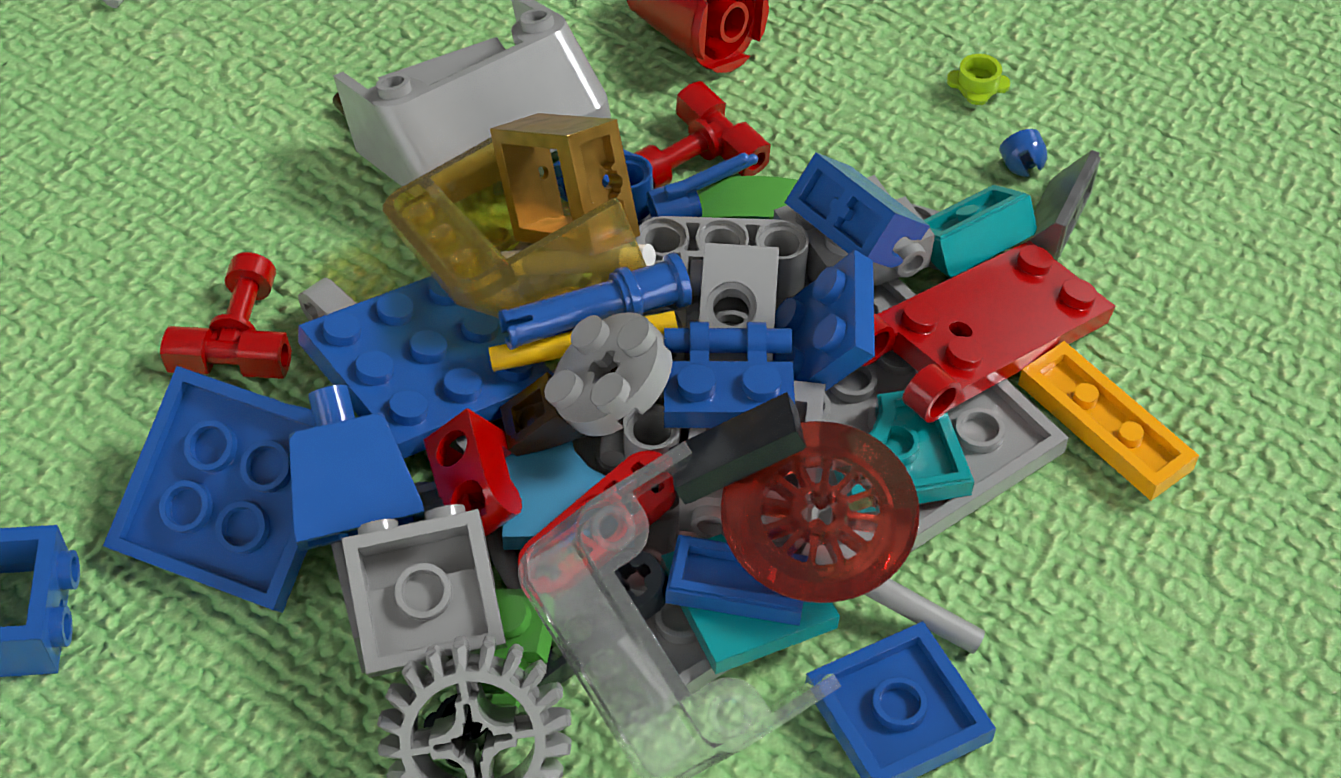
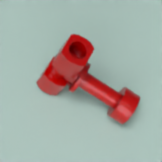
(708, 136)
(231, 335)

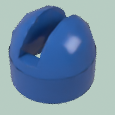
(1024, 151)

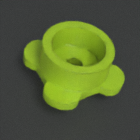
(979, 78)

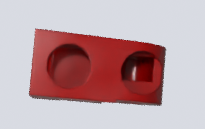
(478, 476)

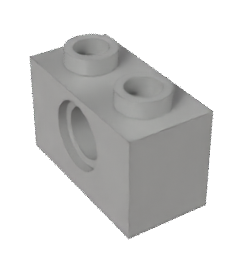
(736, 272)

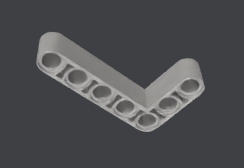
(687, 239)

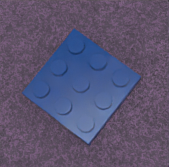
(415, 360)
(216, 491)

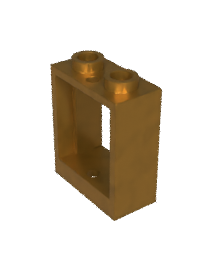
(586, 153)

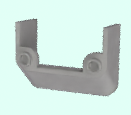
(417, 127)

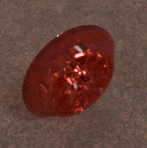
(864, 463)

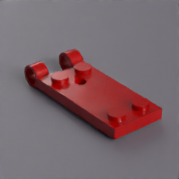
(986, 326)

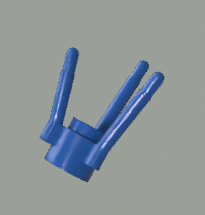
(682, 196)

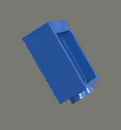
(49, 625)

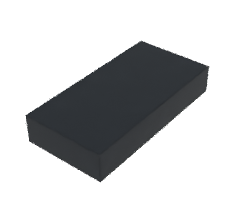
(740, 448)

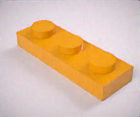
(1108, 420)

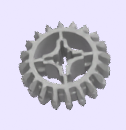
(505, 724)

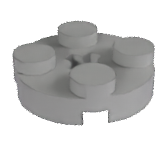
(591, 395)

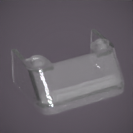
(617, 655)

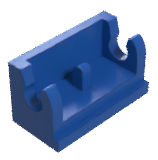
(853, 210)

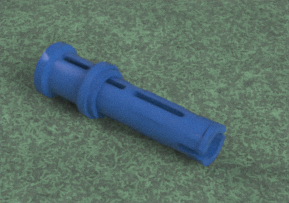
(623, 293)

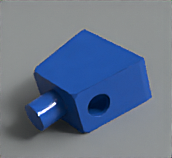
(346, 473)

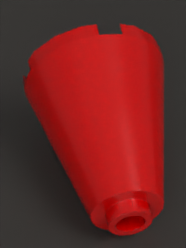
(708, 30)

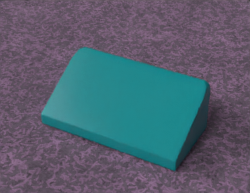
(980, 228)

